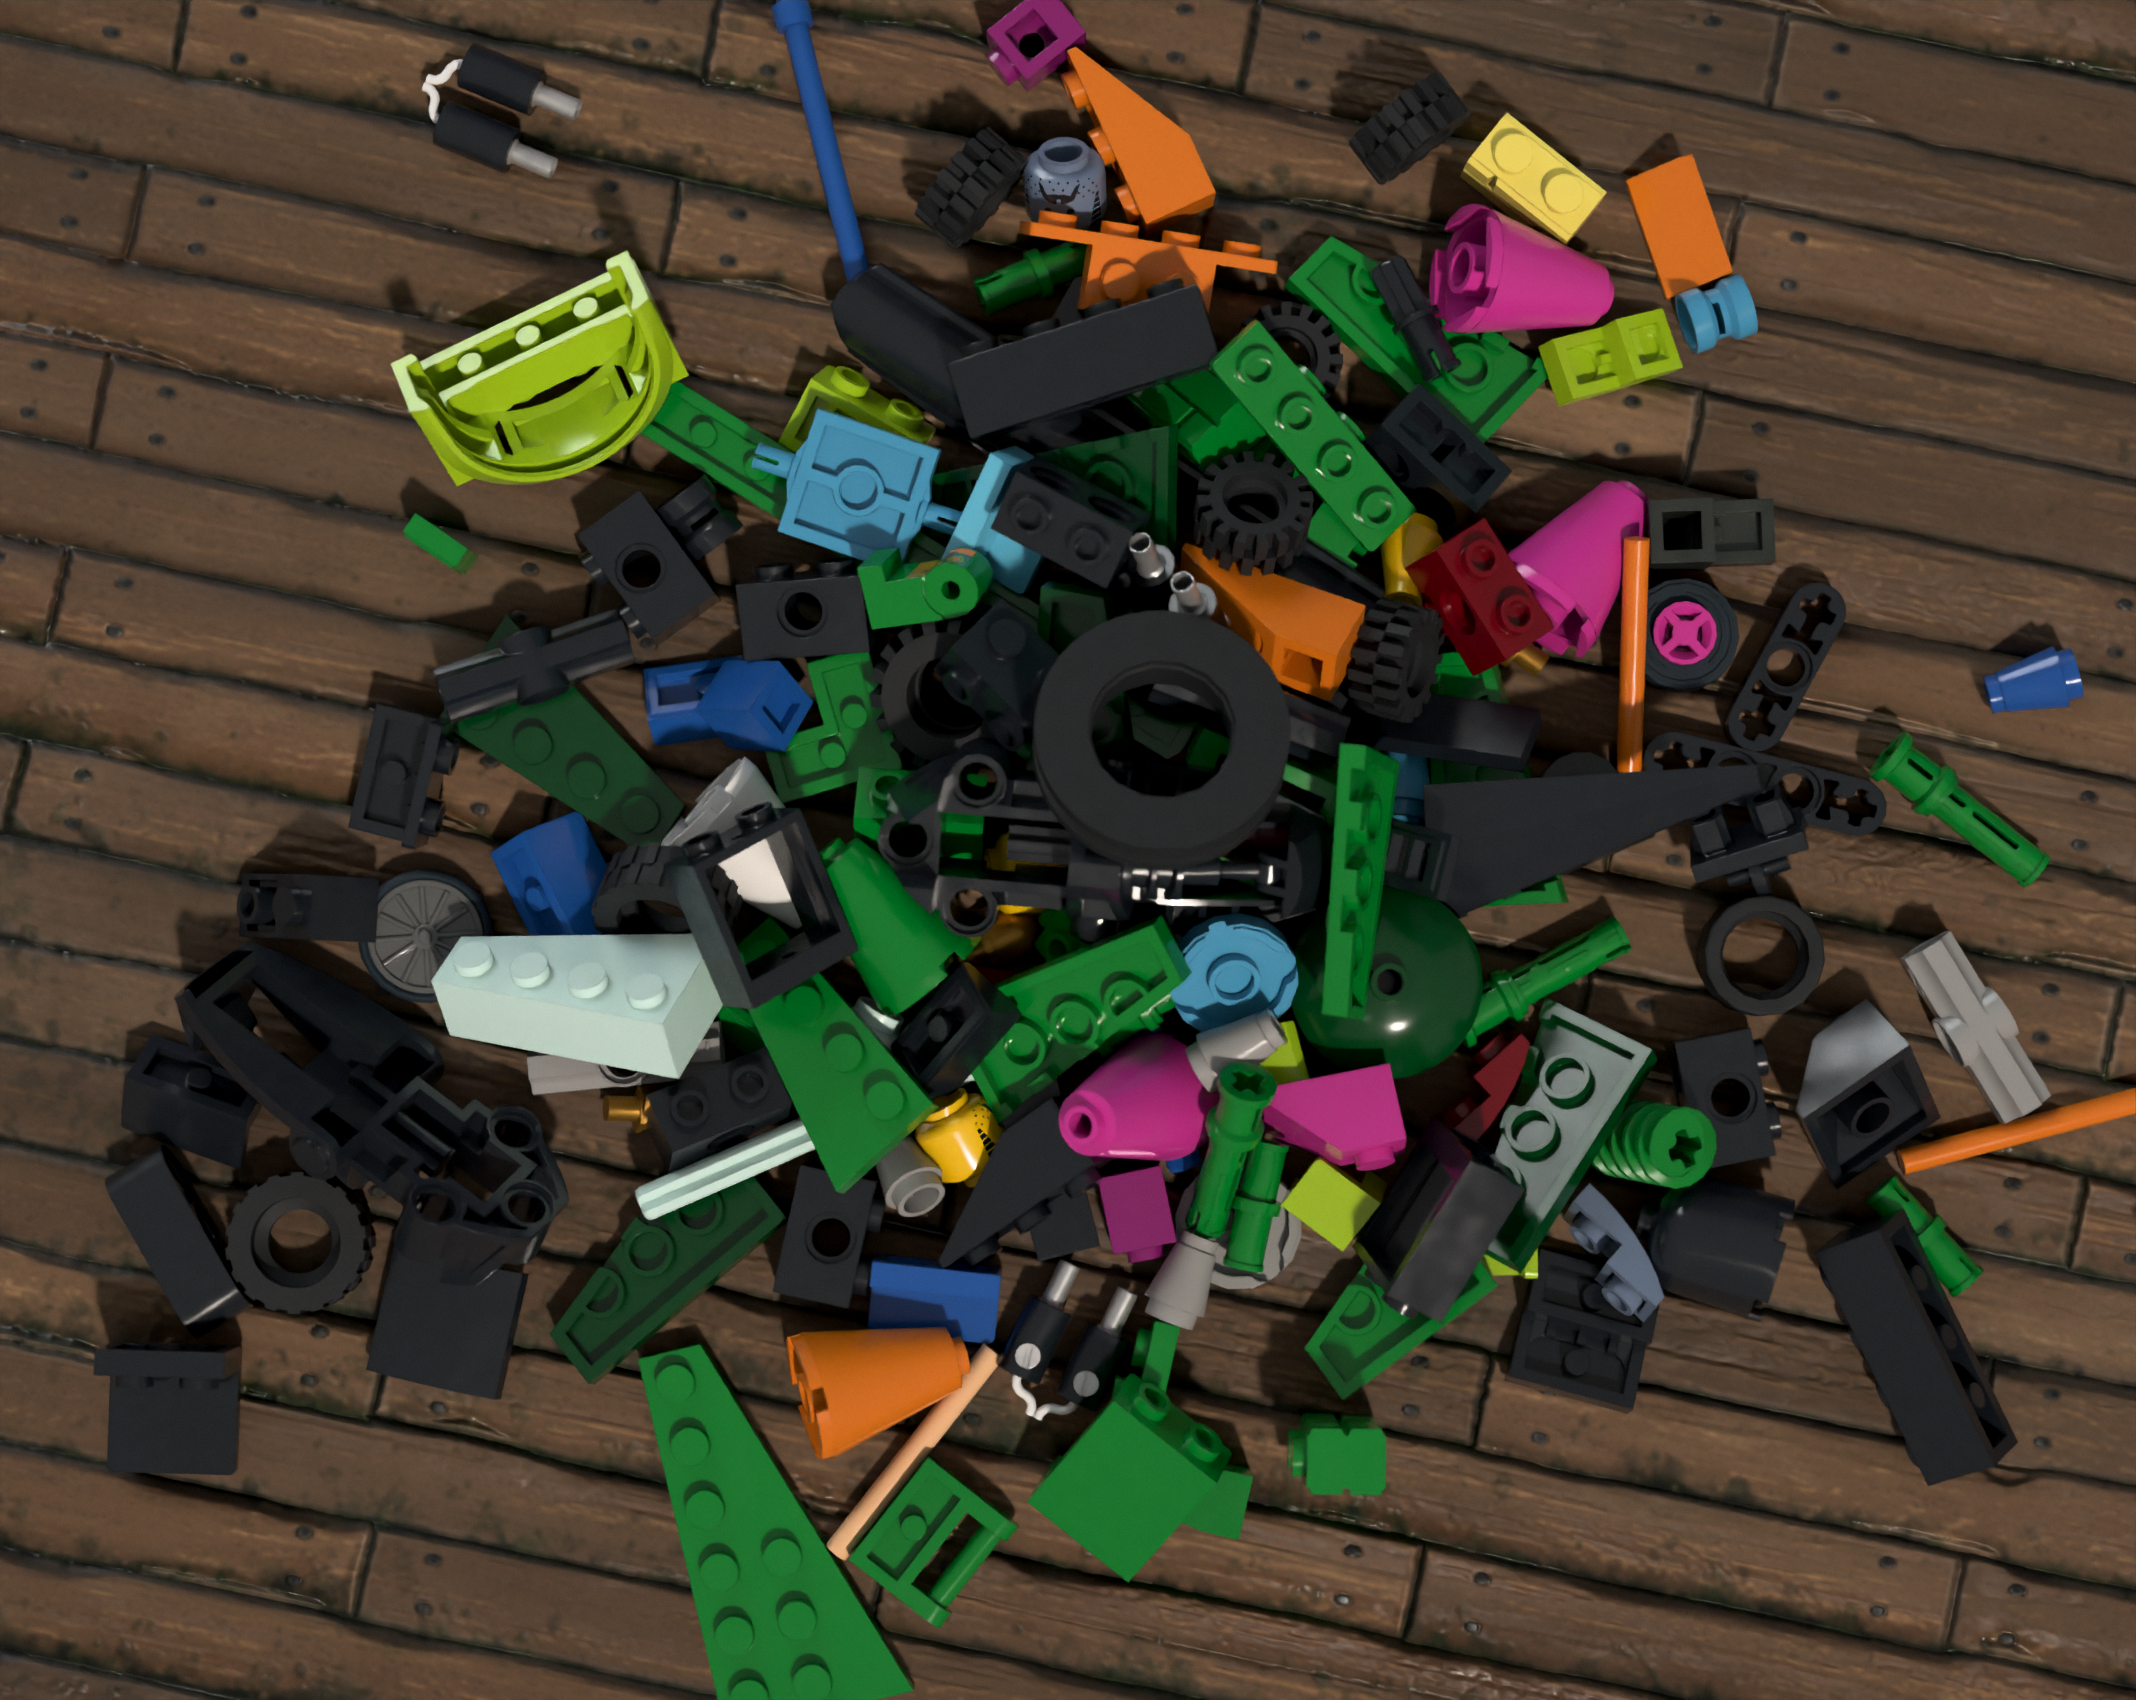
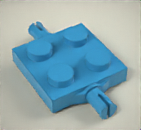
(857, 487)

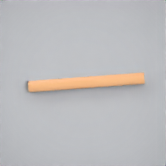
(911, 1455)

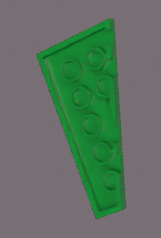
(760, 1572)

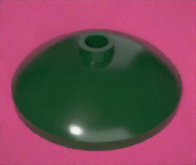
(1426, 1014)

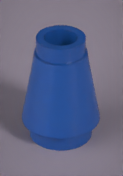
(2035, 683)

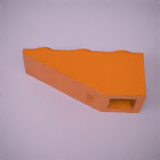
(1148, 151)
(1291, 625)

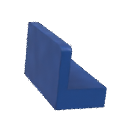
(553, 876)
(923, 1294)

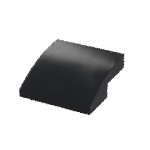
(447, 1332)
(1575, 1339)

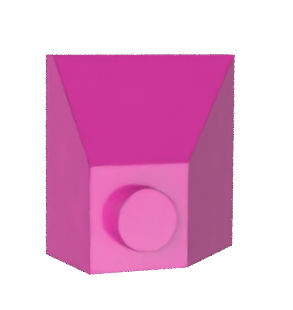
(1341, 1117)

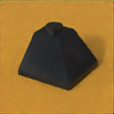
(1861, 1093)

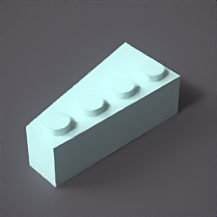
(582, 997)

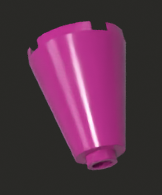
(1513, 278)
(1578, 562)
(1139, 1104)

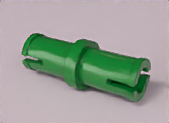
(1030, 277)
(1255, 1206)
(1947, 1258)

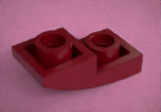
(1496, 1074)

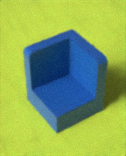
(754, 705)

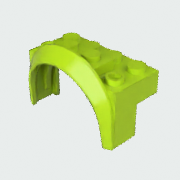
(474, 383)

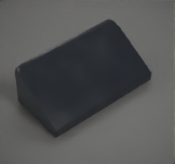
(955, 1031)

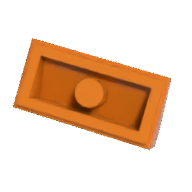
(1679, 226)

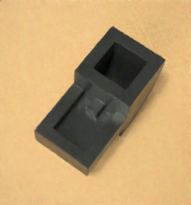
(1710, 533)

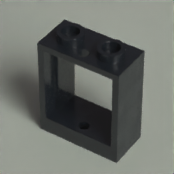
(825, 928)
(1436, 1221)

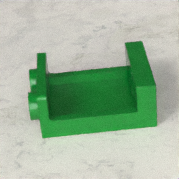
(1131, 1477)

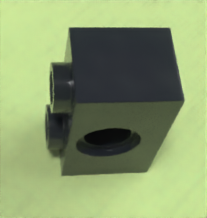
(635, 532)
(776, 628)
(1730, 1054)
(716, 1109)
(803, 1265)

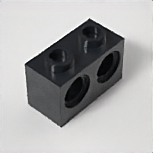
(1435, 460)
(1070, 521)

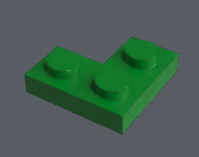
(849, 739)

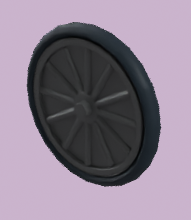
(417, 928)

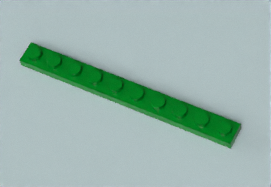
(724, 451)

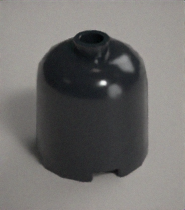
(1716, 1243)

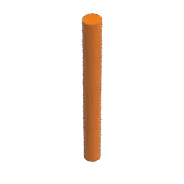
(1632, 654)
(2017, 1131)

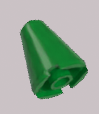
(898, 941)

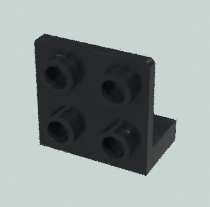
(172, 1407)

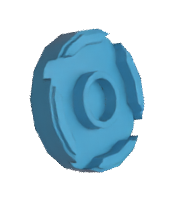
(1236, 969)

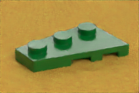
(1368, 1336)

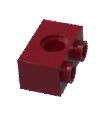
(1479, 597)

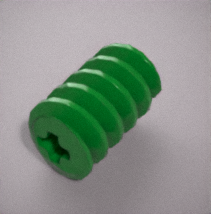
(1659, 1145)

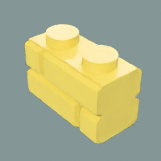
(1532, 181)

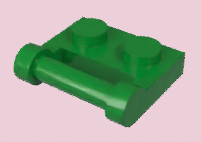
(916, 1528)

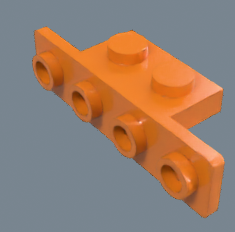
(1126, 266)

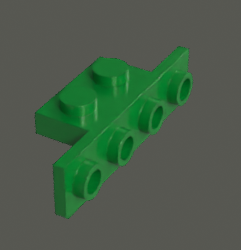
(1310, 434)

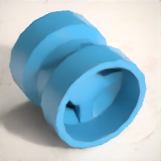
(1716, 313)

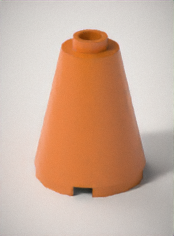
(870, 1380)

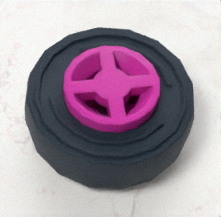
(1698, 620)

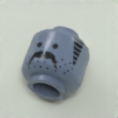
(1066, 179)

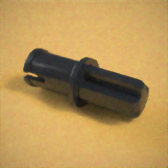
(1414, 318)

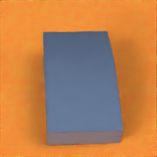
(1628, 1275)

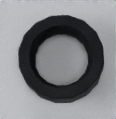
(1807, 969)

